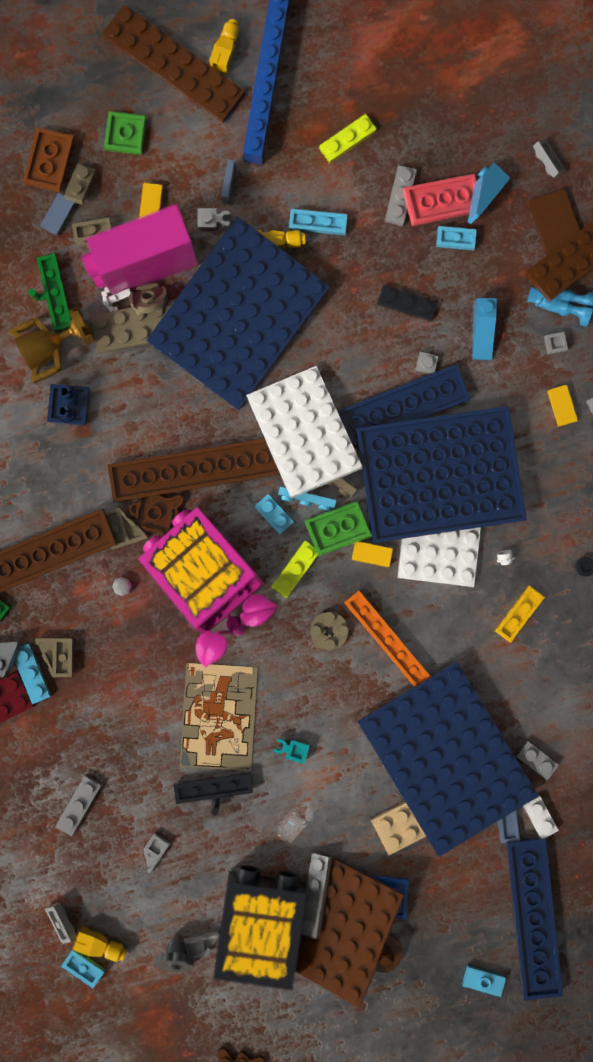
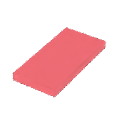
(439, 199)

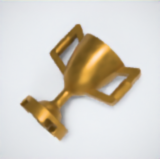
(42, 346)

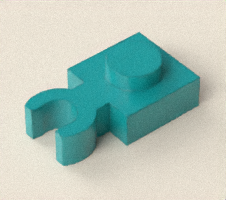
(296, 750)

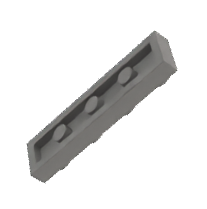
(316, 894)

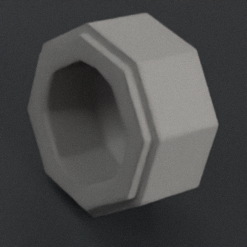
(122, 586)

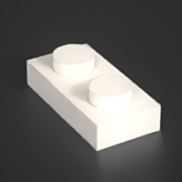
(540, 817)

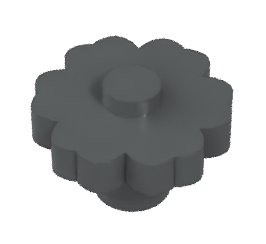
(174, 958)

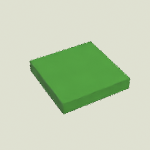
(125, 133)

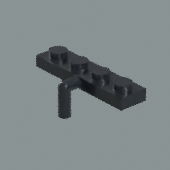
(213, 789)

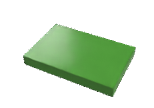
(338, 528)

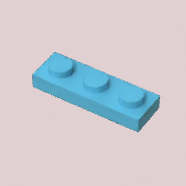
(318, 222)
(308, 499)
(32, 674)

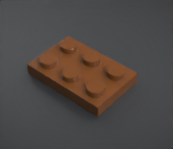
(48, 160)

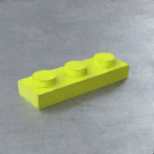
(347, 138)
(295, 569)

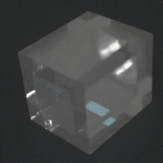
(290, 826)

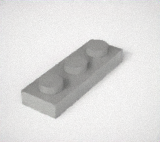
(397, 205)
(78, 805)

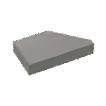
(154, 850)
(200, 945)

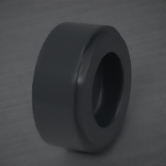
(584, 566)

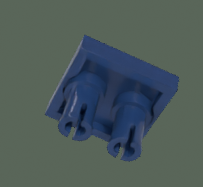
(68, 404)

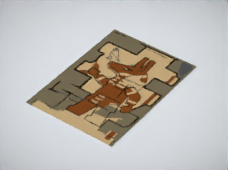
(218, 717)

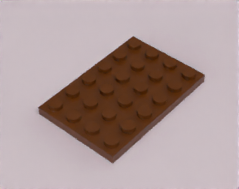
(352, 933)

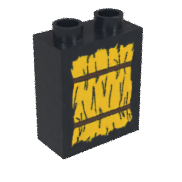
(260, 928)

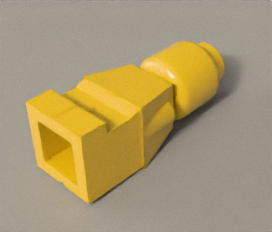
(224, 47)
(291, 239)
(96, 944)

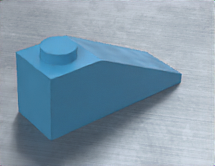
(486, 188)
(483, 328)

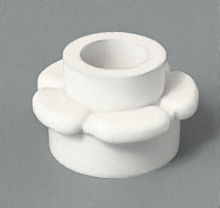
(505, 557)

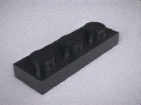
(407, 303)

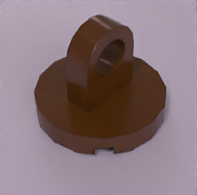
(391, 955)

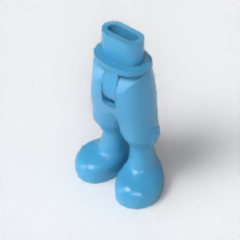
(562, 305)

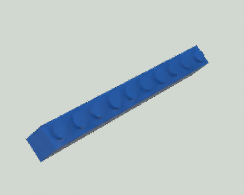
(266, 81)

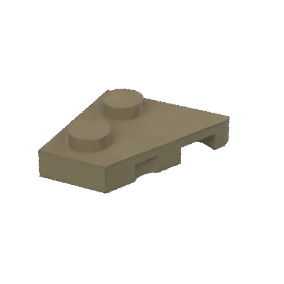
(124, 528)
(58, 655)

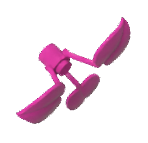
(213, 646)

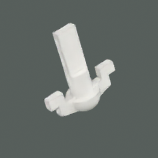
(107, 301)

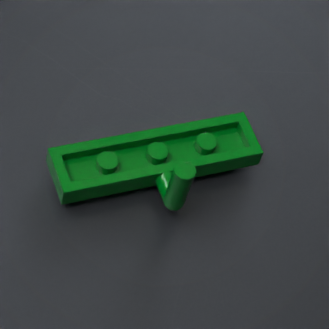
(53, 292)

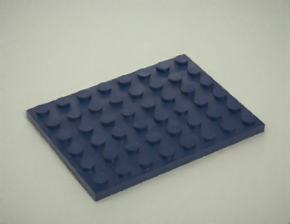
(237, 313)
(441, 474)
(447, 758)

